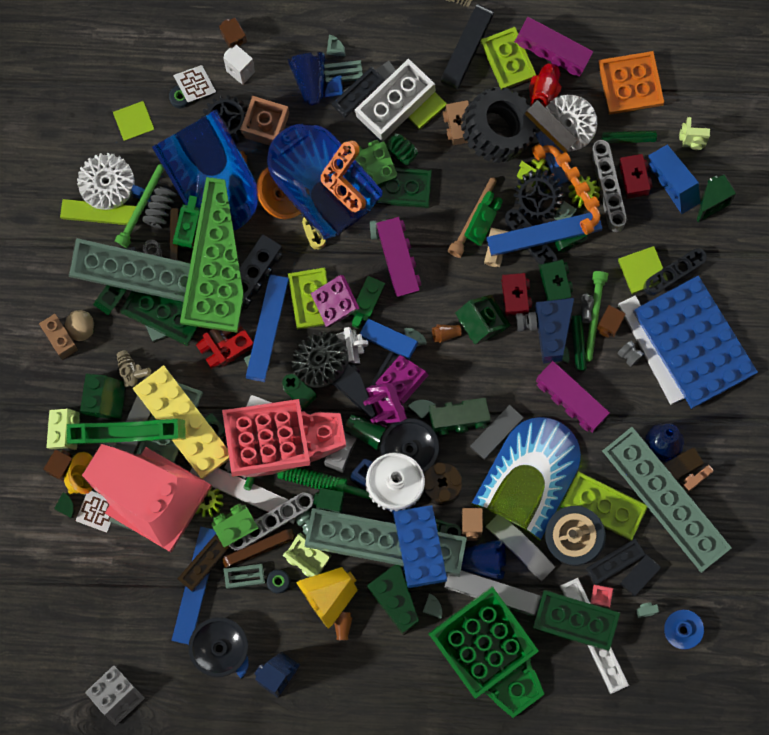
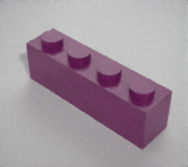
(553, 46)
(397, 256)
(572, 397)

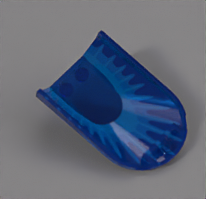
(209, 151)
(296, 166)

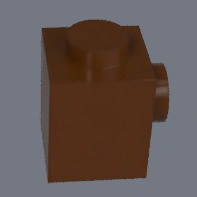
(232, 33)
(610, 322)
(58, 464)

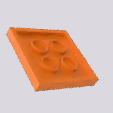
(631, 82)

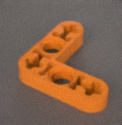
(338, 179)

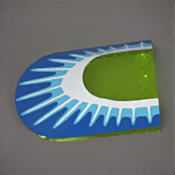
(531, 474)

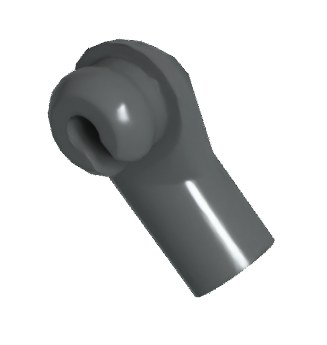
(587, 305)

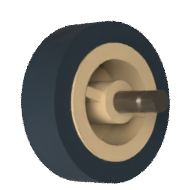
(575, 535)

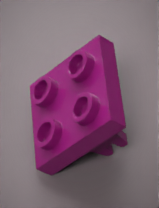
(335, 301)
(404, 376)
(385, 403)

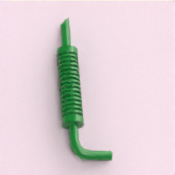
(315, 480)

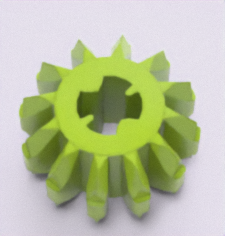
(593, 191)
(213, 503)

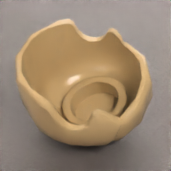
(79, 325)

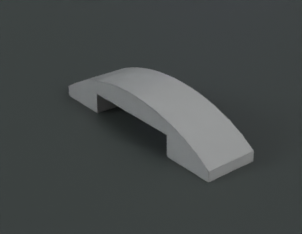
(521, 547)

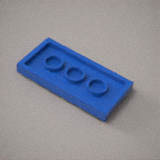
(420, 546)

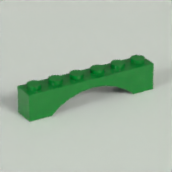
(126, 431)

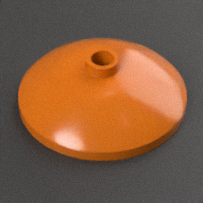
(279, 206)

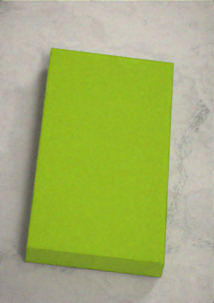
(615, 509)

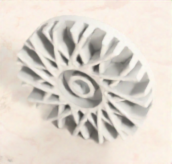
(581, 115)
(103, 169)
(391, 494)

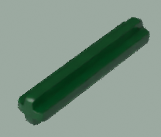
(629, 137)
(578, 340)

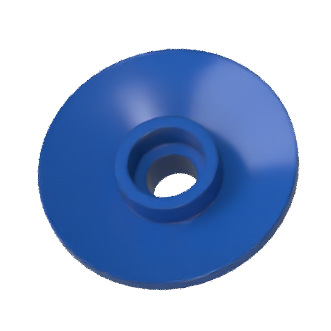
(685, 619)

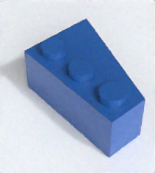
(675, 178)

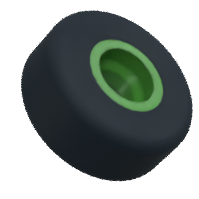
(178, 103)
(283, 587)

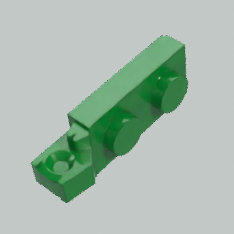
(187, 223)
(367, 300)

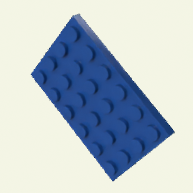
(695, 342)

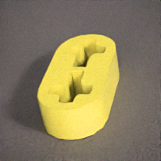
(310, 235)

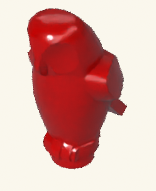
(545, 85)

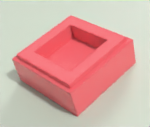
(601, 596)

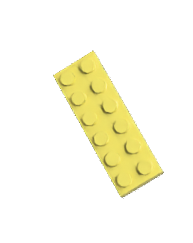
(168, 401)

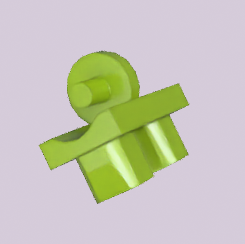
(525, 168)

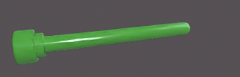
(124, 238)
(599, 279)

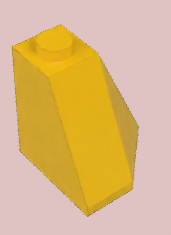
(329, 593)

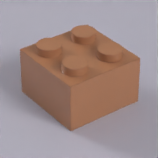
(266, 120)

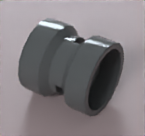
(521, 321)
(629, 352)

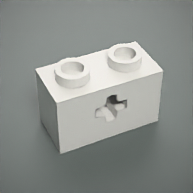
(239, 64)

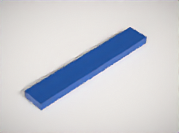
(538, 235)
(267, 328)
(192, 601)

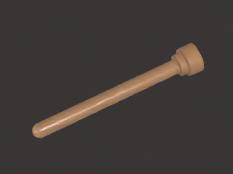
(456, 248)

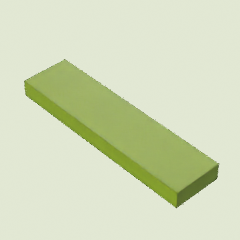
(84, 212)

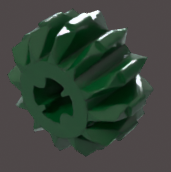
(401, 149)

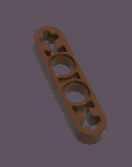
(258, 548)

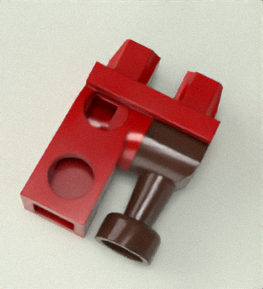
(224, 349)

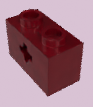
(633, 186)
(516, 283)

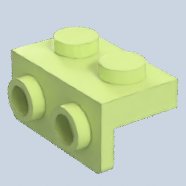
(693, 137)
(58, 428)
(309, 560)

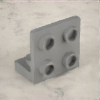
(114, 695)

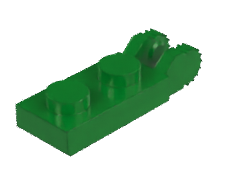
(483, 218)

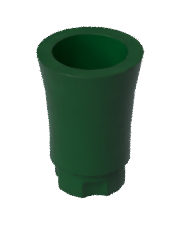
(366, 430)

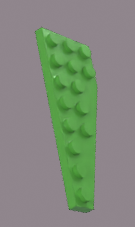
(214, 278)

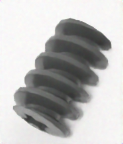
(158, 206)

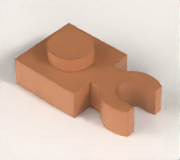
(692, 481)

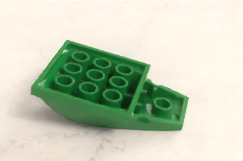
(490, 652)

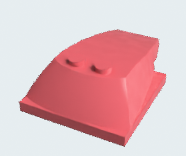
(279, 437)
(147, 492)

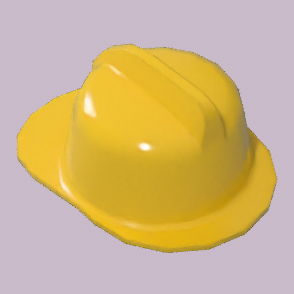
(73, 477)

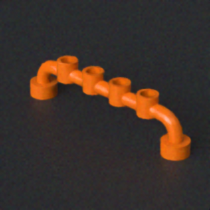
(572, 175)

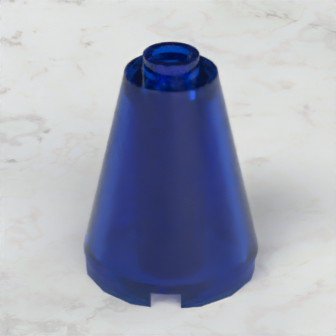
(309, 75)
(665, 441)
(485, 559)

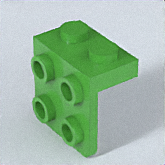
(376, 162)
(234, 524)

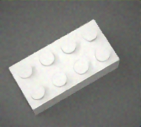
(395, 100)

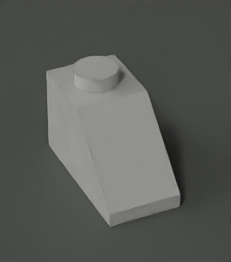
(340, 458)

